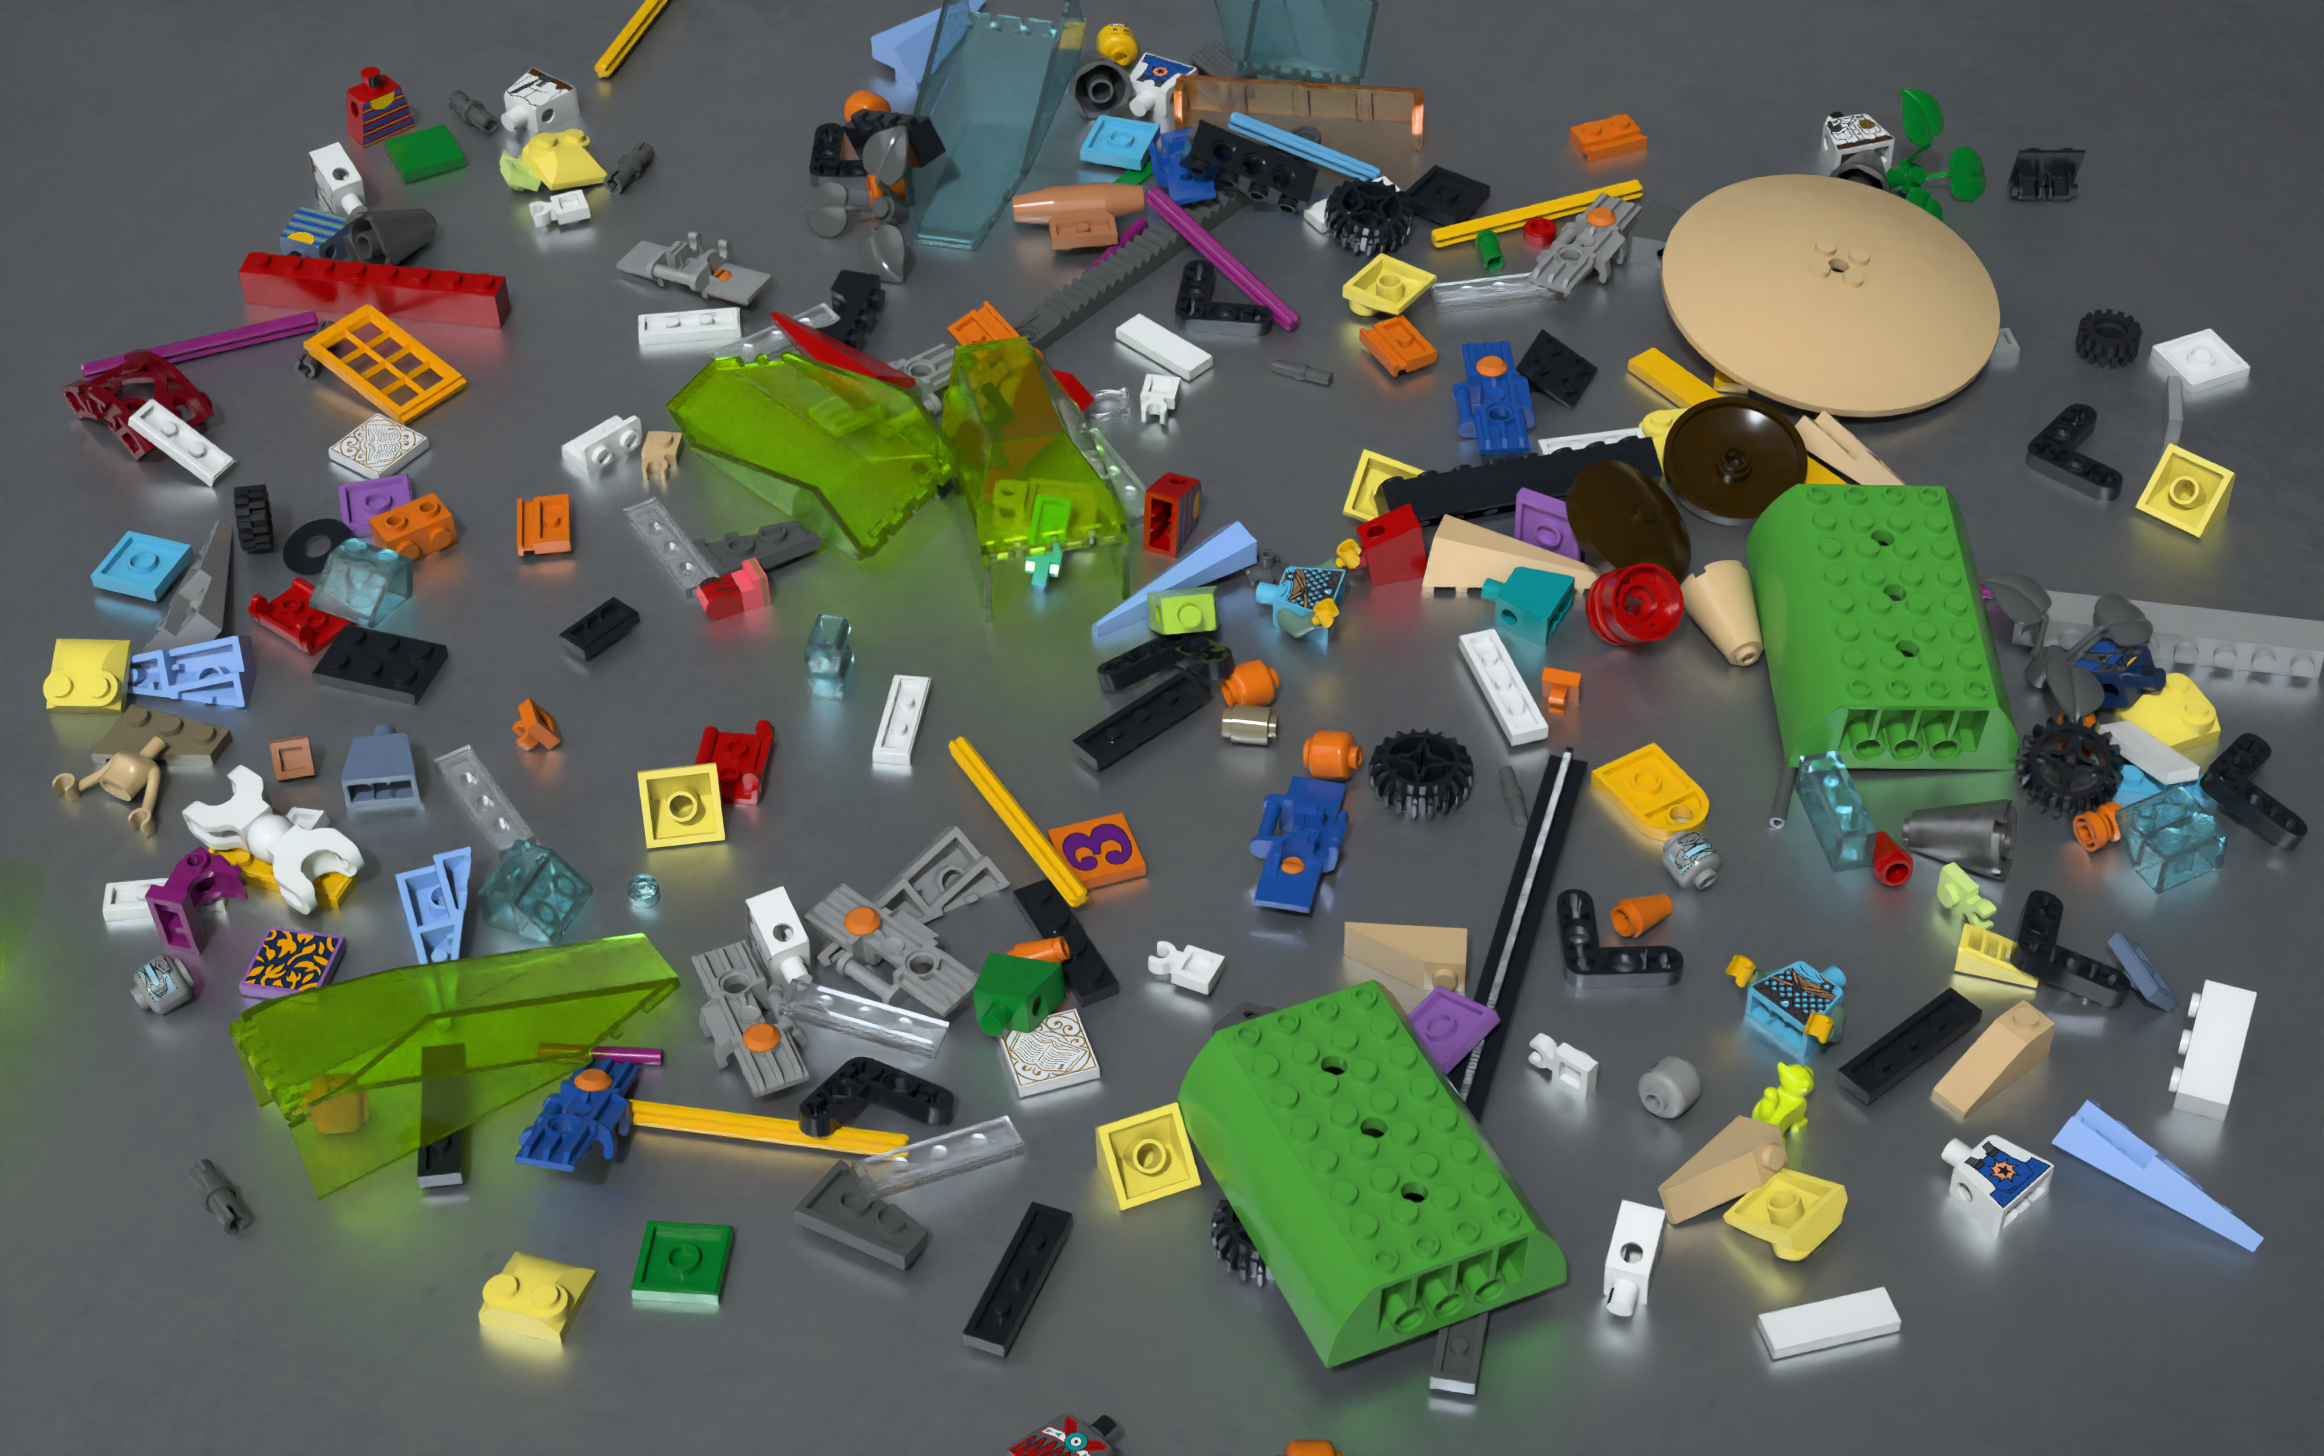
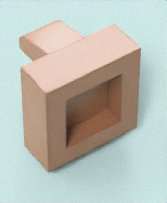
(292, 757)

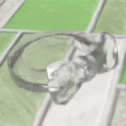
(1119, 396)

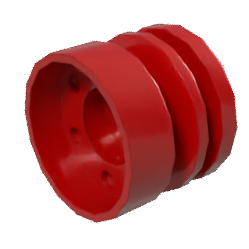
(1652, 602)

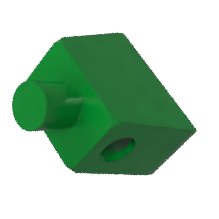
(1016, 993)

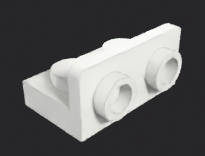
(604, 444)

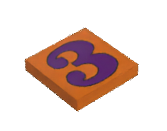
(1099, 850)

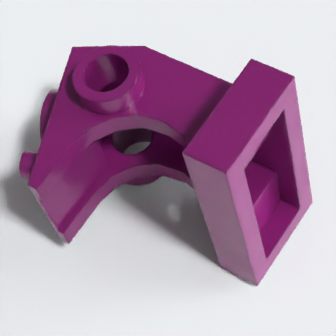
(179, 900)

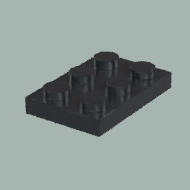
(380, 664)

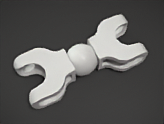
(294, 852)

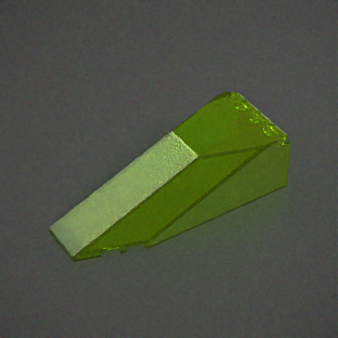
(818, 444)
(1025, 464)
(436, 1045)

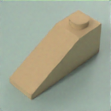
(1411, 953)
(1997, 1059)
(1725, 1168)

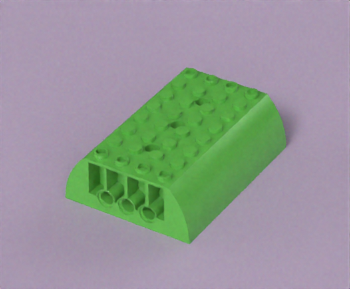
(1835, 637)
(1282, 1128)

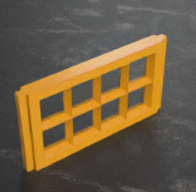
(416, 407)

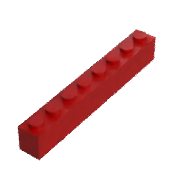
(390, 289)

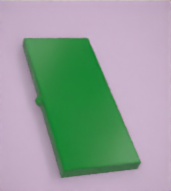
(1135, 176)

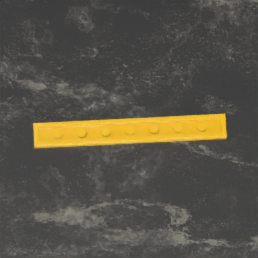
(1688, 390)

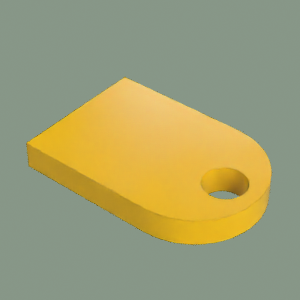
(1653, 792)

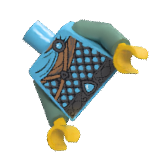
(1310, 597)
(1793, 1002)

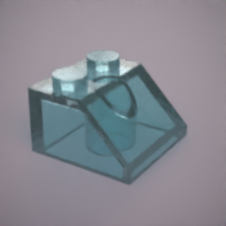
(363, 583)

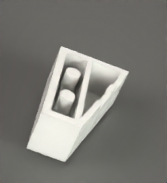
(2212, 1049)

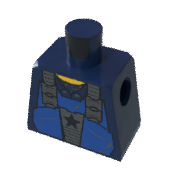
(2122, 672)

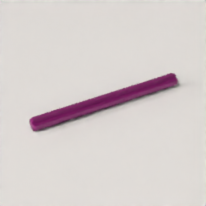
(1222, 258)
(217, 342)

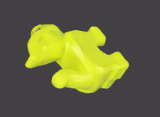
(1787, 1103)

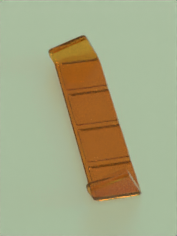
(1300, 100)

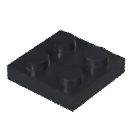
(1446, 196)

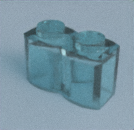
(829, 657)

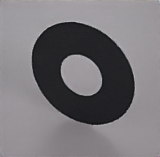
(293, 550)

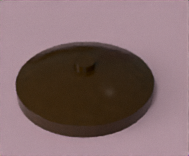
(1732, 459)
(1626, 519)

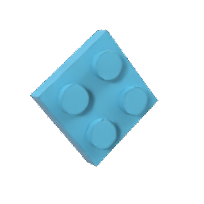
(1119, 142)
(142, 565)

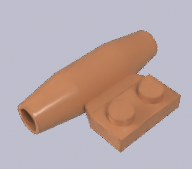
(1079, 212)

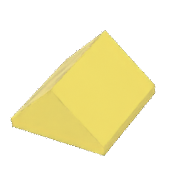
(2187, 491)
(681, 805)
(1146, 1156)

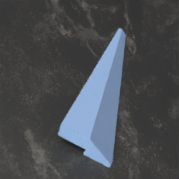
(909, 45)
(1216, 556)
(202, 672)
(436, 905)
(2122, 1154)

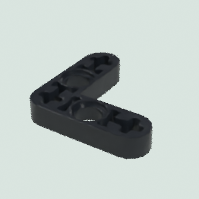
(834, 167)
(1245, 318)
(2053, 455)
(1184, 650)
(2246, 798)
(2044, 959)
(1600, 960)
(875, 1079)

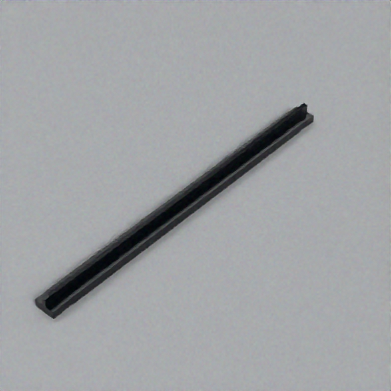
(1520, 925)

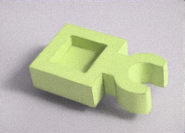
(517, 173)
(1961, 896)

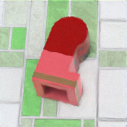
(735, 591)

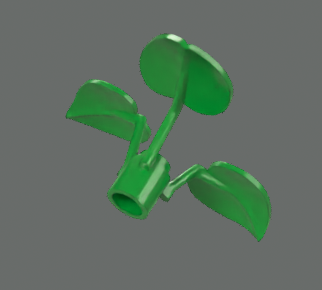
(1921, 123)

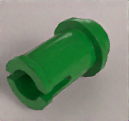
(1488, 245)

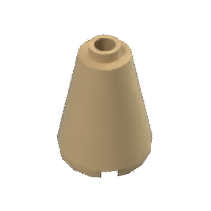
(1725, 610)

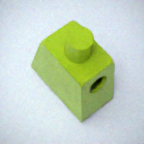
(1184, 610)

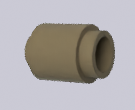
(1249, 724)

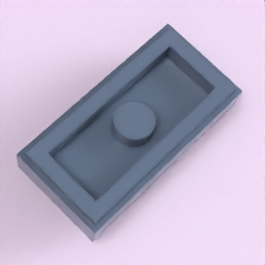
(2142, 972)

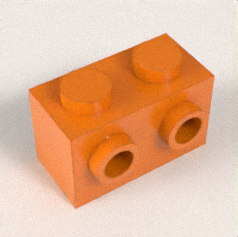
(415, 528)

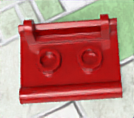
(295, 620)
(739, 760)

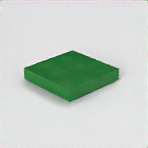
(425, 153)
(683, 1262)

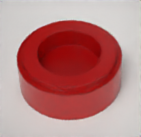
(1539, 232)

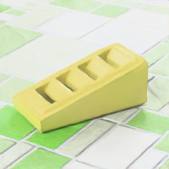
(1977, 953)

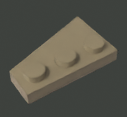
(185, 739)

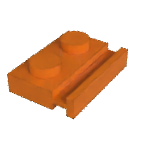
(1608, 137)
(981, 327)
(1398, 345)
(544, 524)

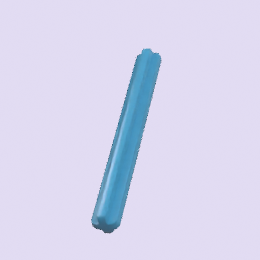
(1302, 147)

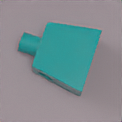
(1531, 602)

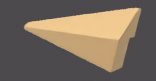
(1844, 451)
(1469, 554)

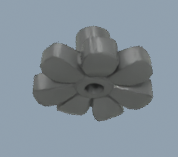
(1267, 569)

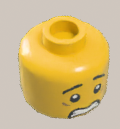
(1117, 42)

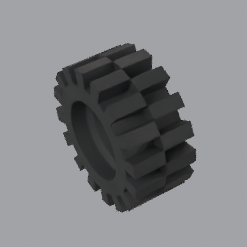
(2108, 339)
(253, 517)

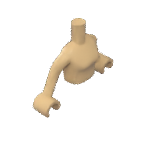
(124, 777)

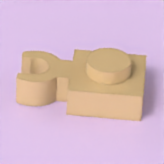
(659, 451)

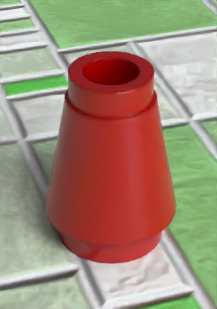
(1891, 861)

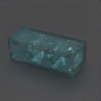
(1835, 811)

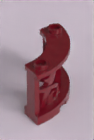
(102, 394)

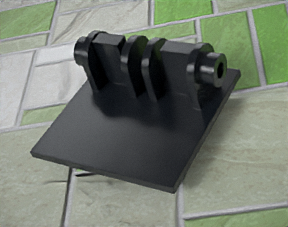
(2047, 170)
(1556, 369)

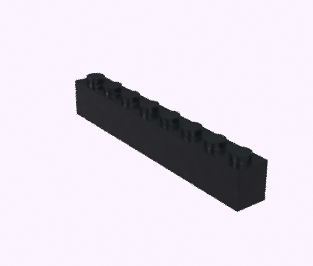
(1492, 488)

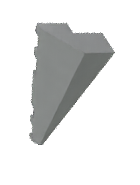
(199, 602)
(934, 883)

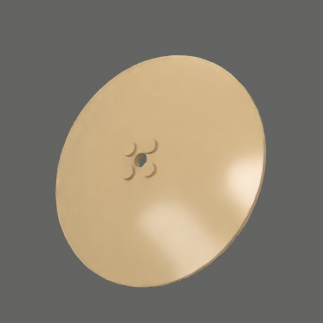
(1765, 308)

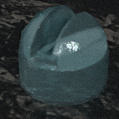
(643, 891)

